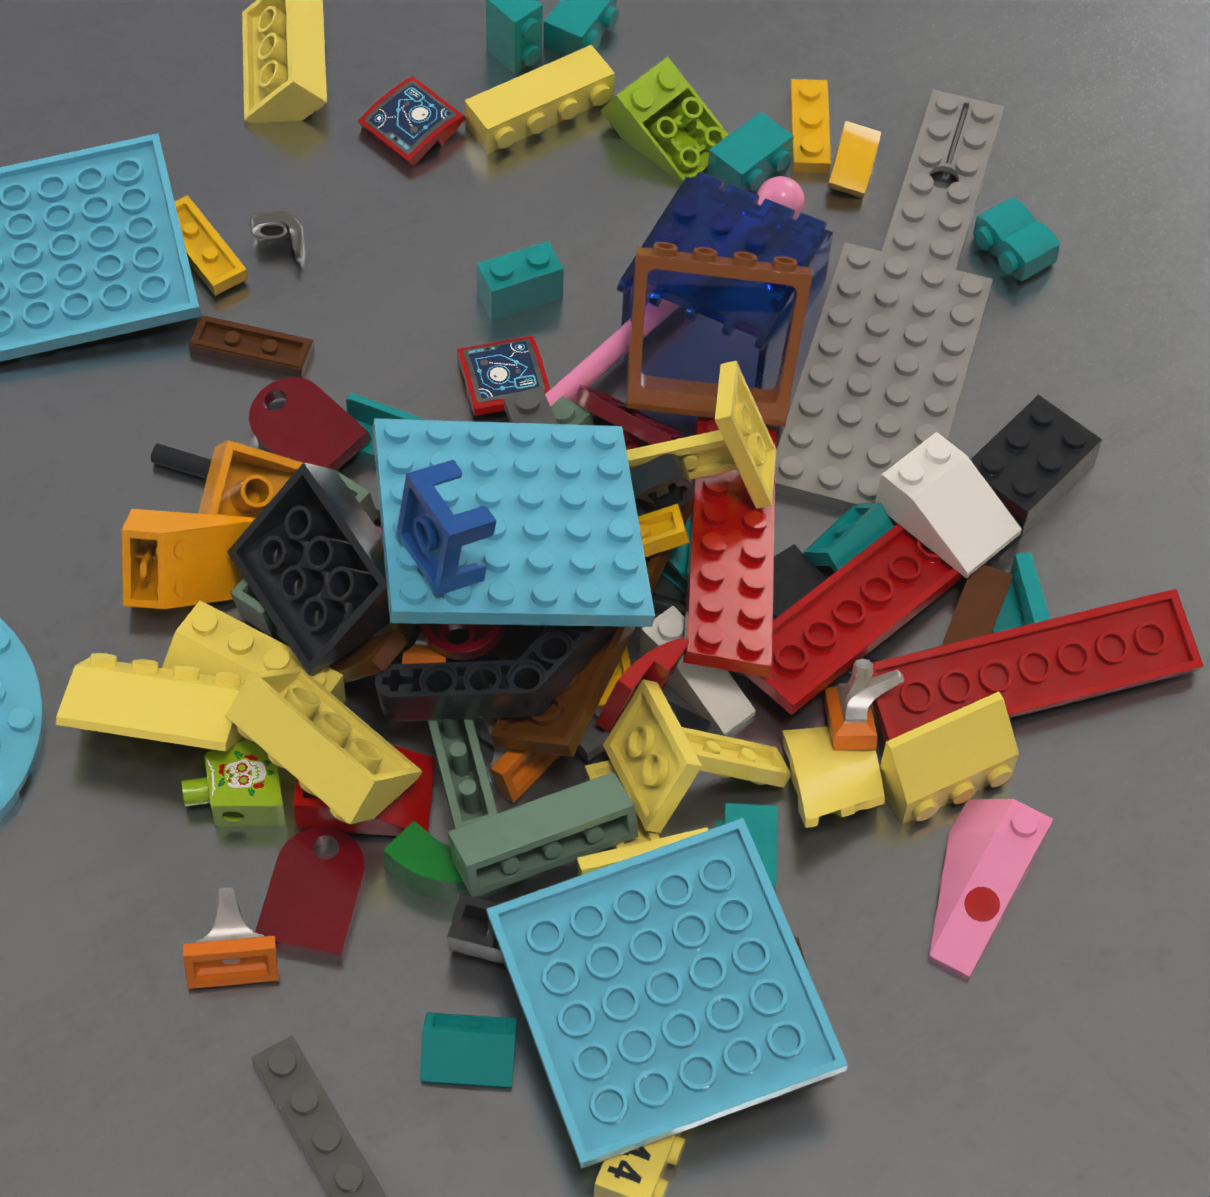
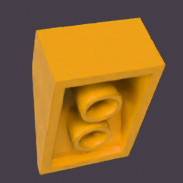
(243, 480)

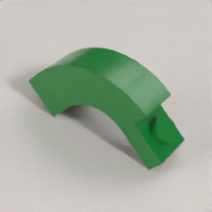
(426, 866)

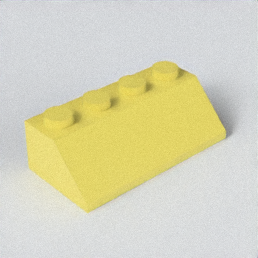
(283, 60)
(224, 644)
(151, 702)
(321, 743)

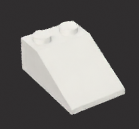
(947, 505)

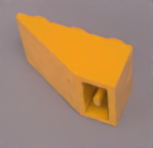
(178, 558)

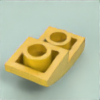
(854, 159)

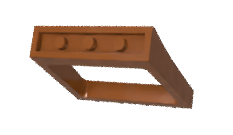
(696, 397)

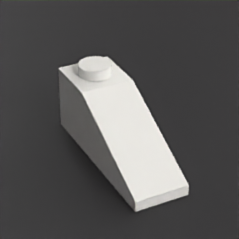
(705, 689)

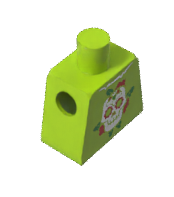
(239, 786)

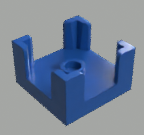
(436, 534)

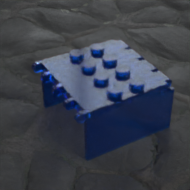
(730, 224)

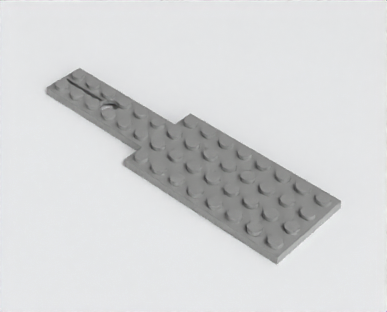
(894, 324)

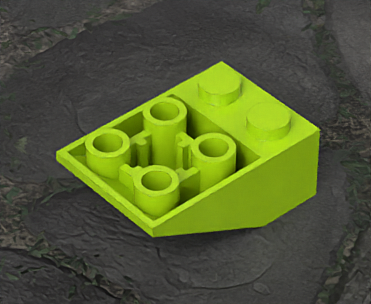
(666, 121)

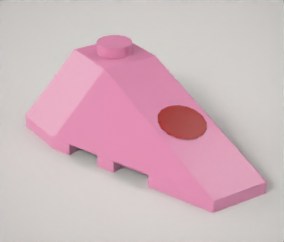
(981, 874)

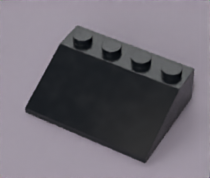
(316, 567)

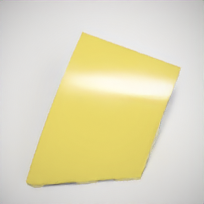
(830, 778)

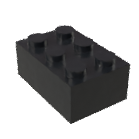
(1036, 460)

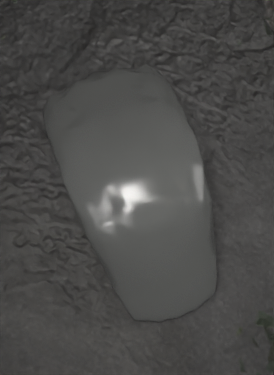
(279, 226)

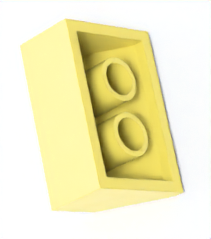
(949, 759)

